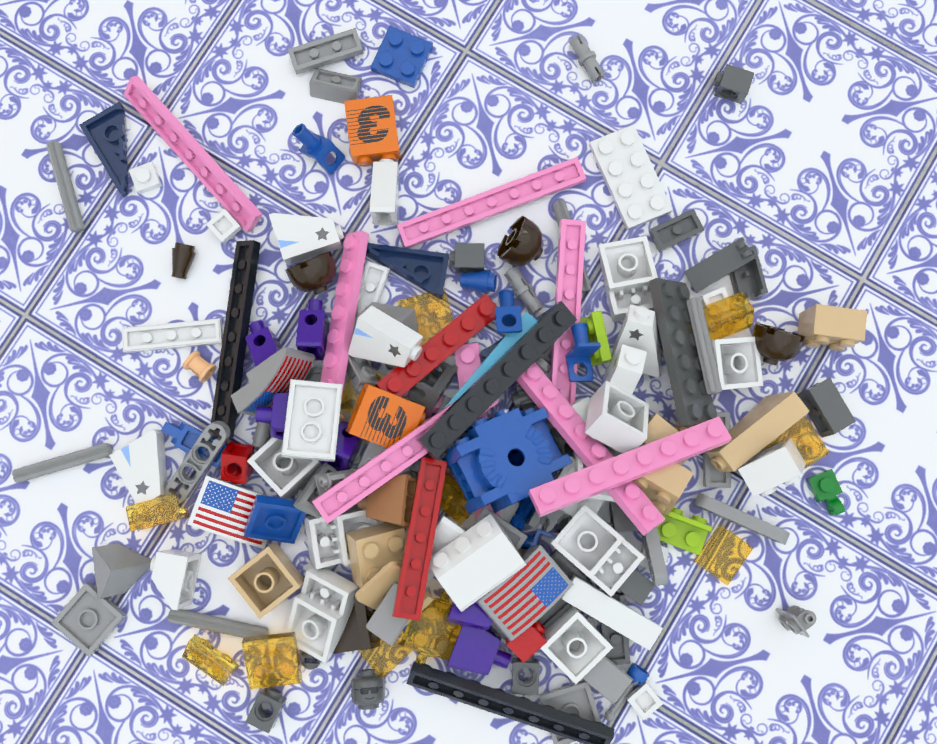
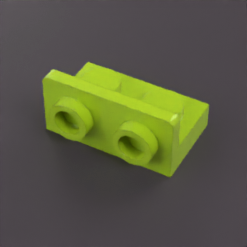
(597, 334)
(683, 531)

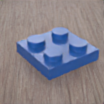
(401, 56)
(274, 520)

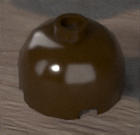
(522, 243)
(313, 273)
(776, 343)

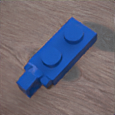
(186, 436)

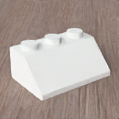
(476, 562)

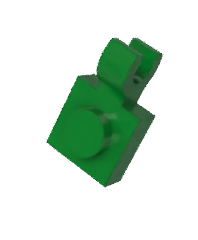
(826, 487)

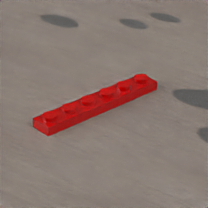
(440, 347)
(419, 539)

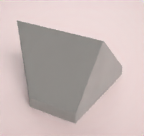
(117, 568)

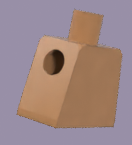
(391, 501)

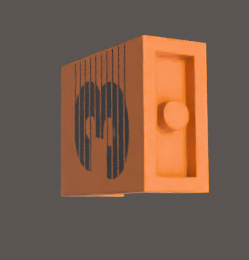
(372, 130)
(383, 416)

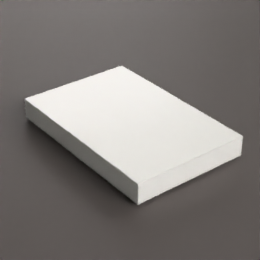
(312, 420)

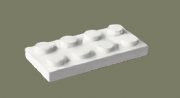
(630, 177)

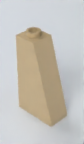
(758, 429)

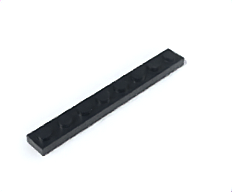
(235, 331)
(496, 380)
(508, 705)

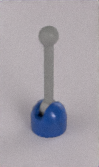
(639, 677)

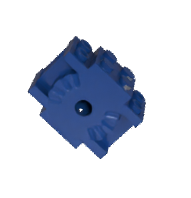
(490, 469)

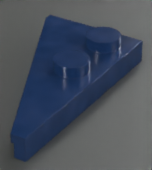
(108, 138)
(420, 267)

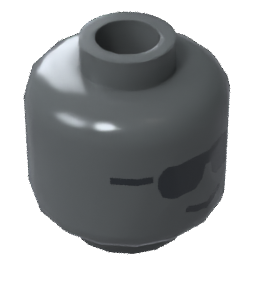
(368, 689)

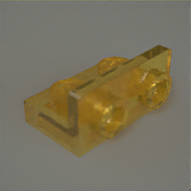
(728, 316)
(453, 501)
(155, 512)
(209, 660)

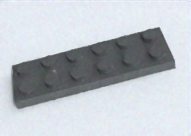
(680, 352)

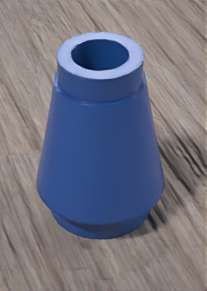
(481, 281)

